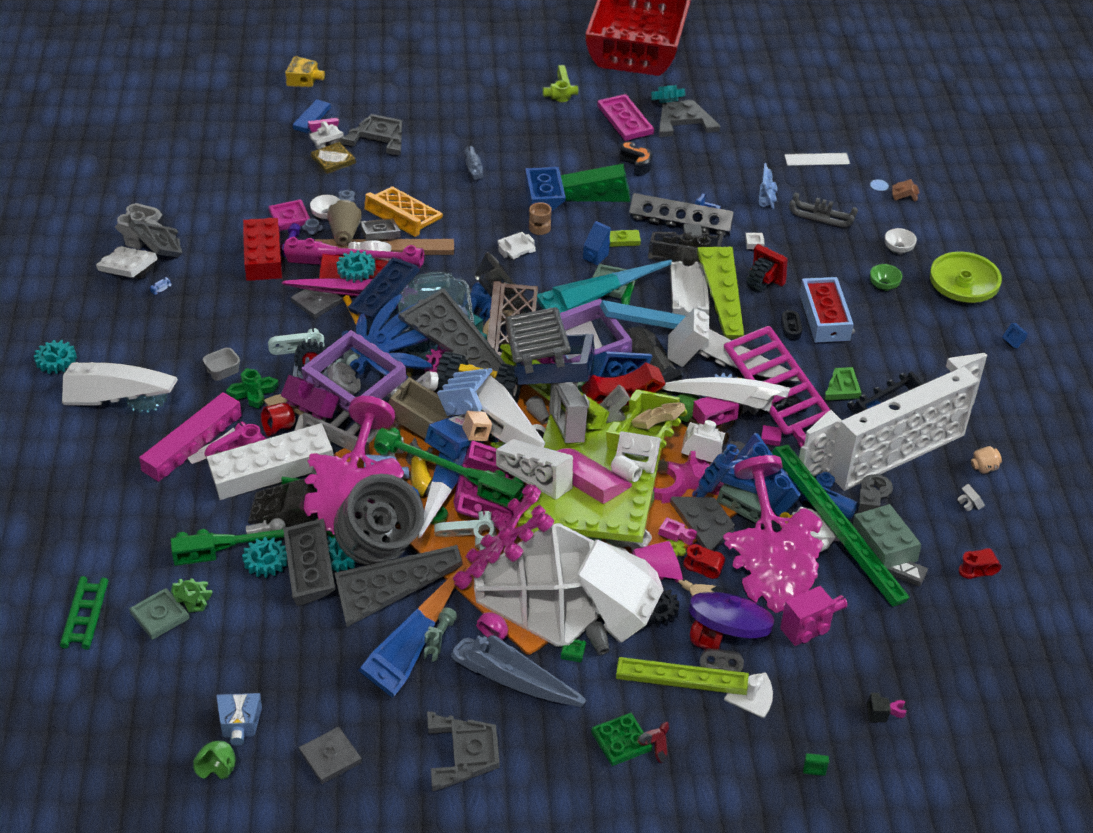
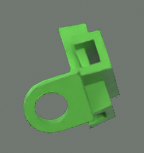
(196, 595)

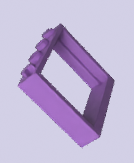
(589, 312)
(312, 369)

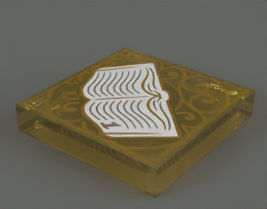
(333, 157)

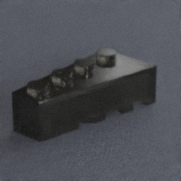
(681, 247)

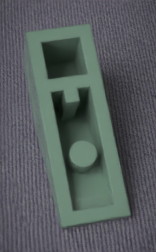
(741, 501)

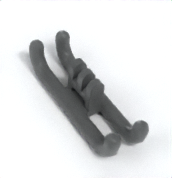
(821, 212)

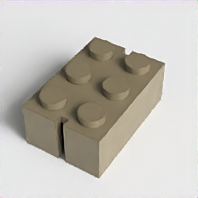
(417, 407)

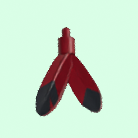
(657, 736)

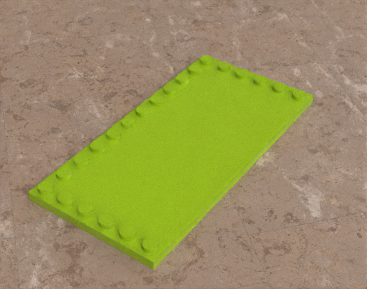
(619, 518)

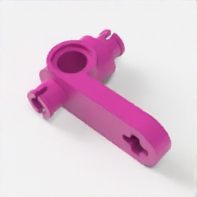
(240, 437)

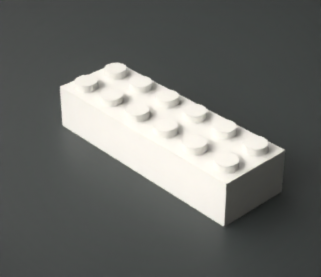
(267, 461)

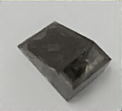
(282, 502)

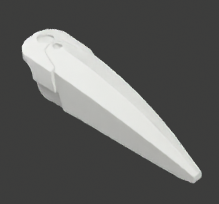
(743, 391)

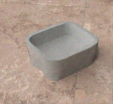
(222, 363)

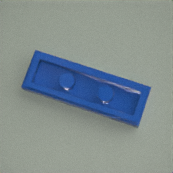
(314, 112)

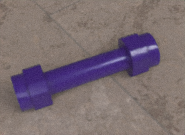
(294, 231)

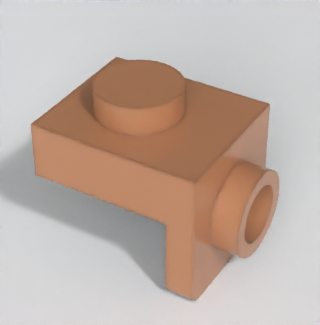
(905, 189)

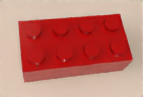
(262, 249)

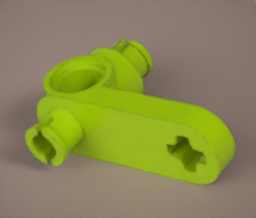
(561, 90)

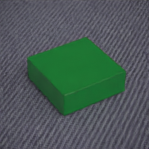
(574, 651)
(815, 764)

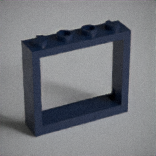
(571, 372)

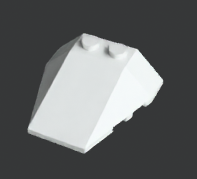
(621, 588)

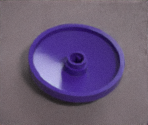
(731, 614)

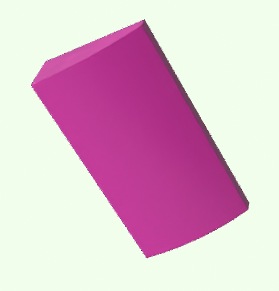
(595, 478)

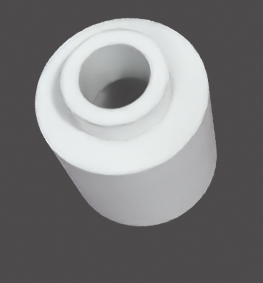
(626, 468)

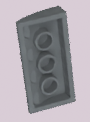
(309, 561)

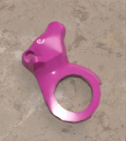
(685, 477)

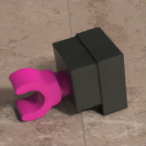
(880, 708)

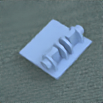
(767, 189)

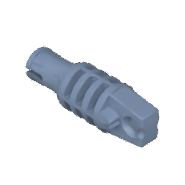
(473, 163)

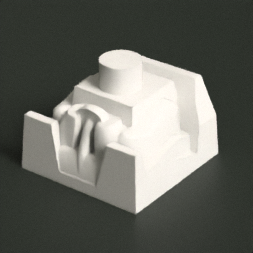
(703, 440)

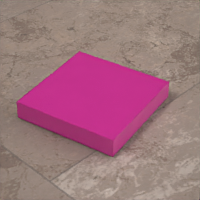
(289, 213)

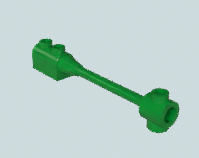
(490, 484)
(204, 545)

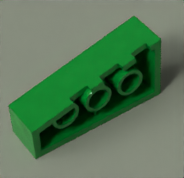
(597, 185)

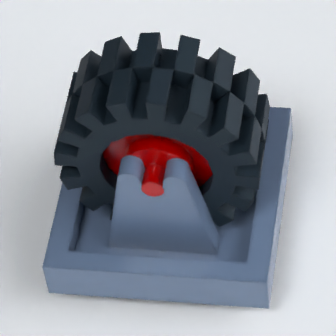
(305, 353)

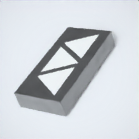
(909, 572)

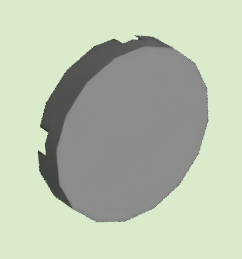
(344, 377)

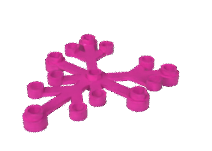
(506, 536)

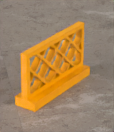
(404, 217)

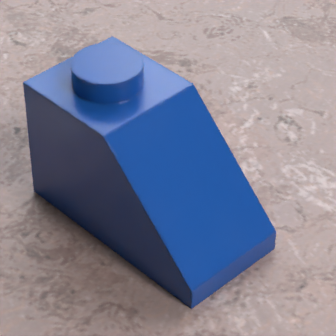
(597, 243)

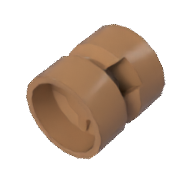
(540, 218)

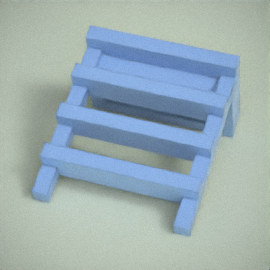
(461, 393)

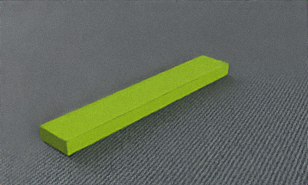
(682, 676)

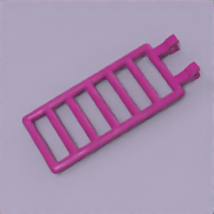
(795, 429)

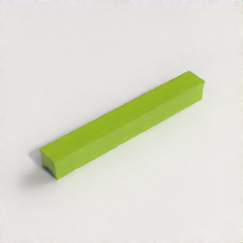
(596, 414)

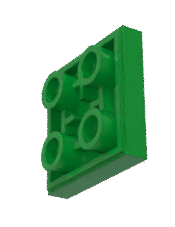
(620, 739)

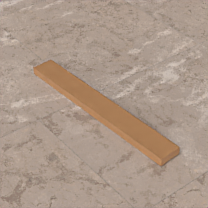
(430, 246)

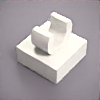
(972, 498)

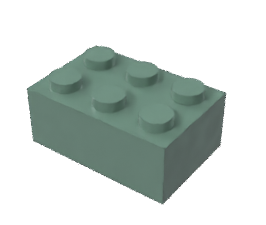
(887, 536)

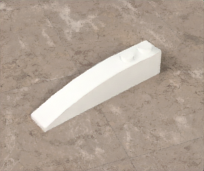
(715, 348)
(109, 381)

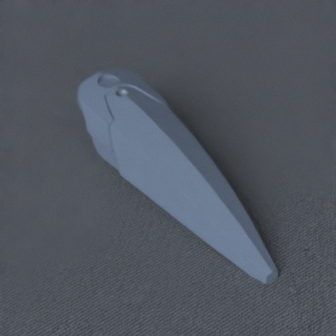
(511, 668)

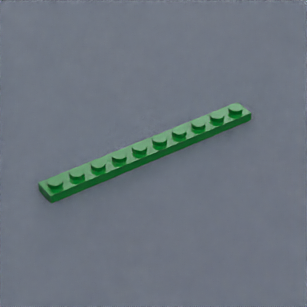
(841, 526)

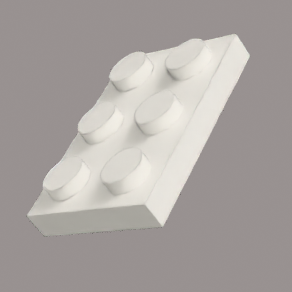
(126, 261)

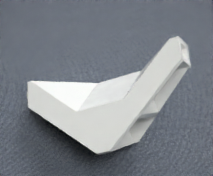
(541, 586)

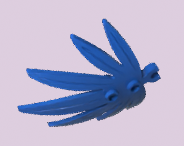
(385, 340)

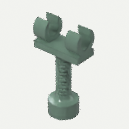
(433, 636)

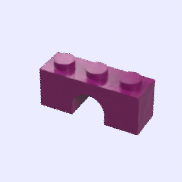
(318, 401)

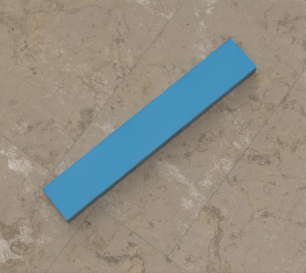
(640, 314)

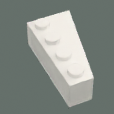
(537, 466)

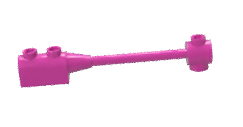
(311, 252)

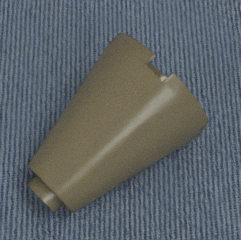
(343, 220)

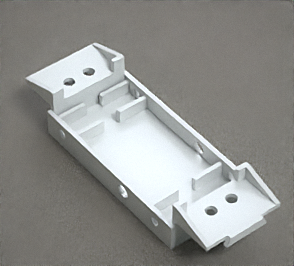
(889, 437)

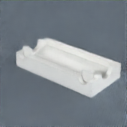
(688, 288)

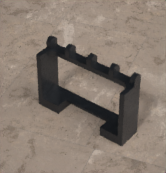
(910, 381)

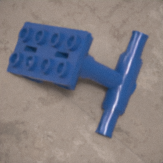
(780, 489)

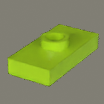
(625, 238)

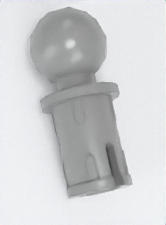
(275, 524)

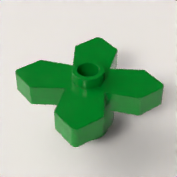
(252, 387)

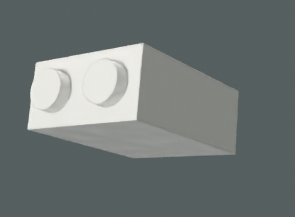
(688, 337)

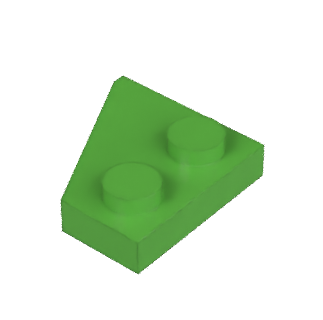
(843, 385)

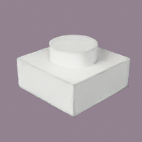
(753, 239)

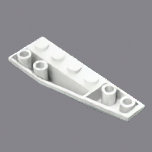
(505, 415)

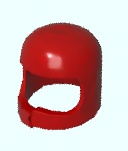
(282, 417)
(704, 636)

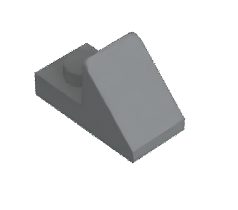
(614, 403)

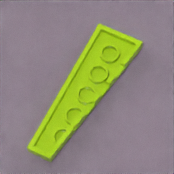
(722, 281)

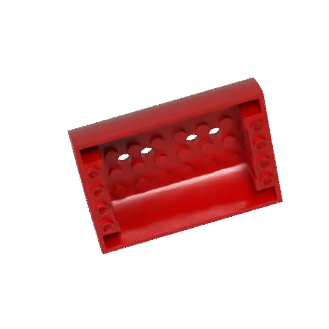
(636, 34)

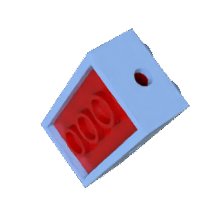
(826, 309)

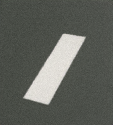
(817, 159)

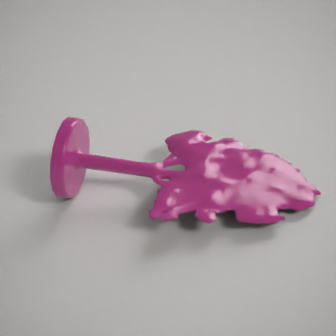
(336, 476)
(782, 561)

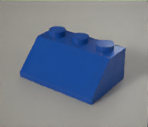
(544, 186)
(617, 363)

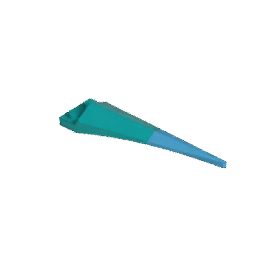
(585, 291)

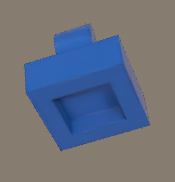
(1015, 335)

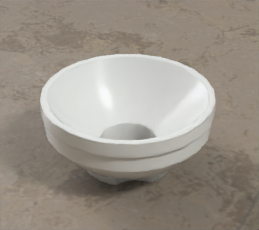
(321, 204)
(902, 238)

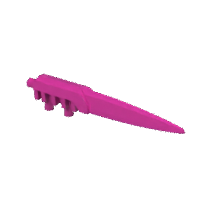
(333, 286)

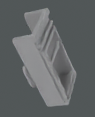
(572, 421)

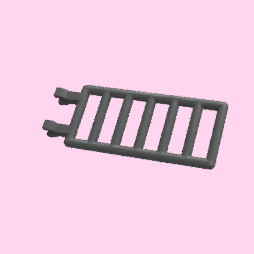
(537, 336)

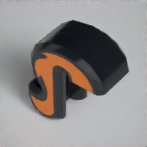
(639, 156)

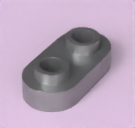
(722, 660)

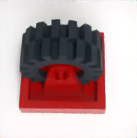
(767, 268)

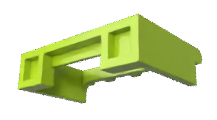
(637, 402)

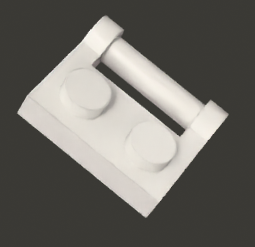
(640, 445)

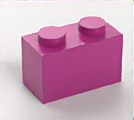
(715, 410)

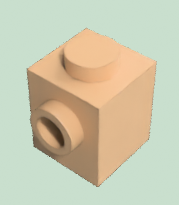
(477, 426)

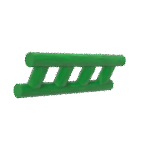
(91, 622)

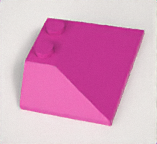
(466, 499)

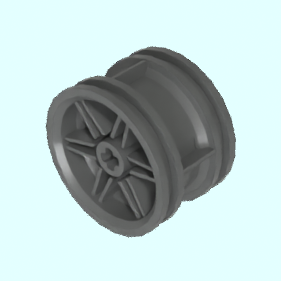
(393, 505)

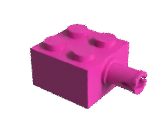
(809, 615)

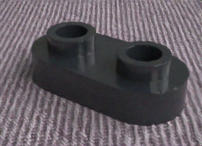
(791, 324)

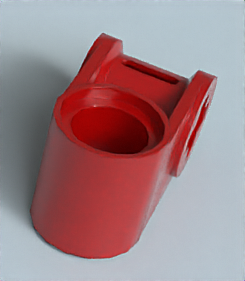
(705, 562)
(980, 563)

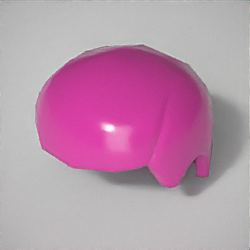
(492, 624)

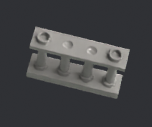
(338, 436)

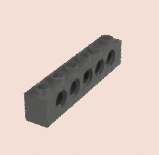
(640, 201)

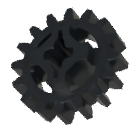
(665, 609)

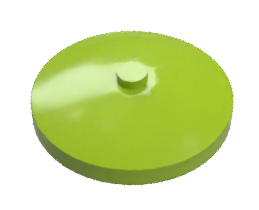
(965, 277)

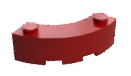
(644, 378)

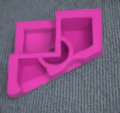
(662, 559)

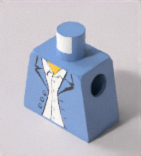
(239, 715)

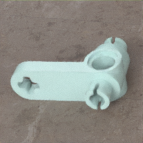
(289, 343)
(465, 528)

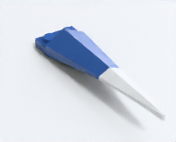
(441, 486)

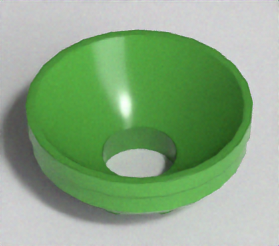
(885, 273)

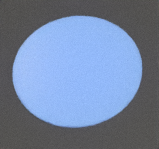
(879, 185)

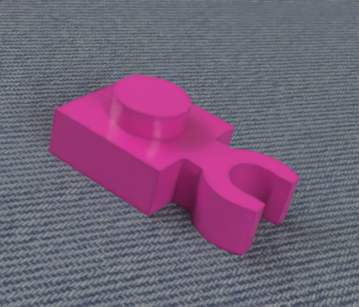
(675, 530)

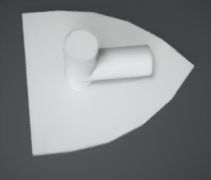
(758, 696)

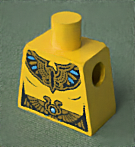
(303, 72)

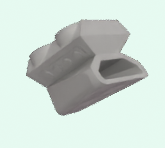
(138, 213)

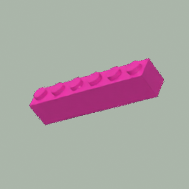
(190, 436)

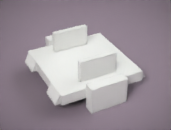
(516, 245)

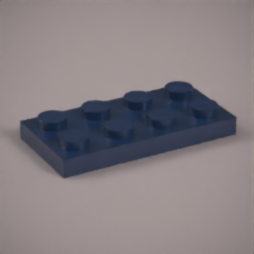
(383, 288)

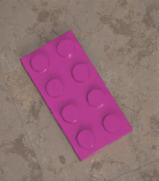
(625, 117)

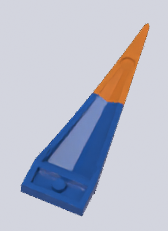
(395, 657)

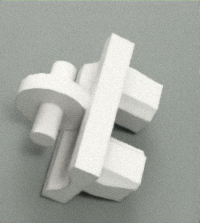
(325, 134)

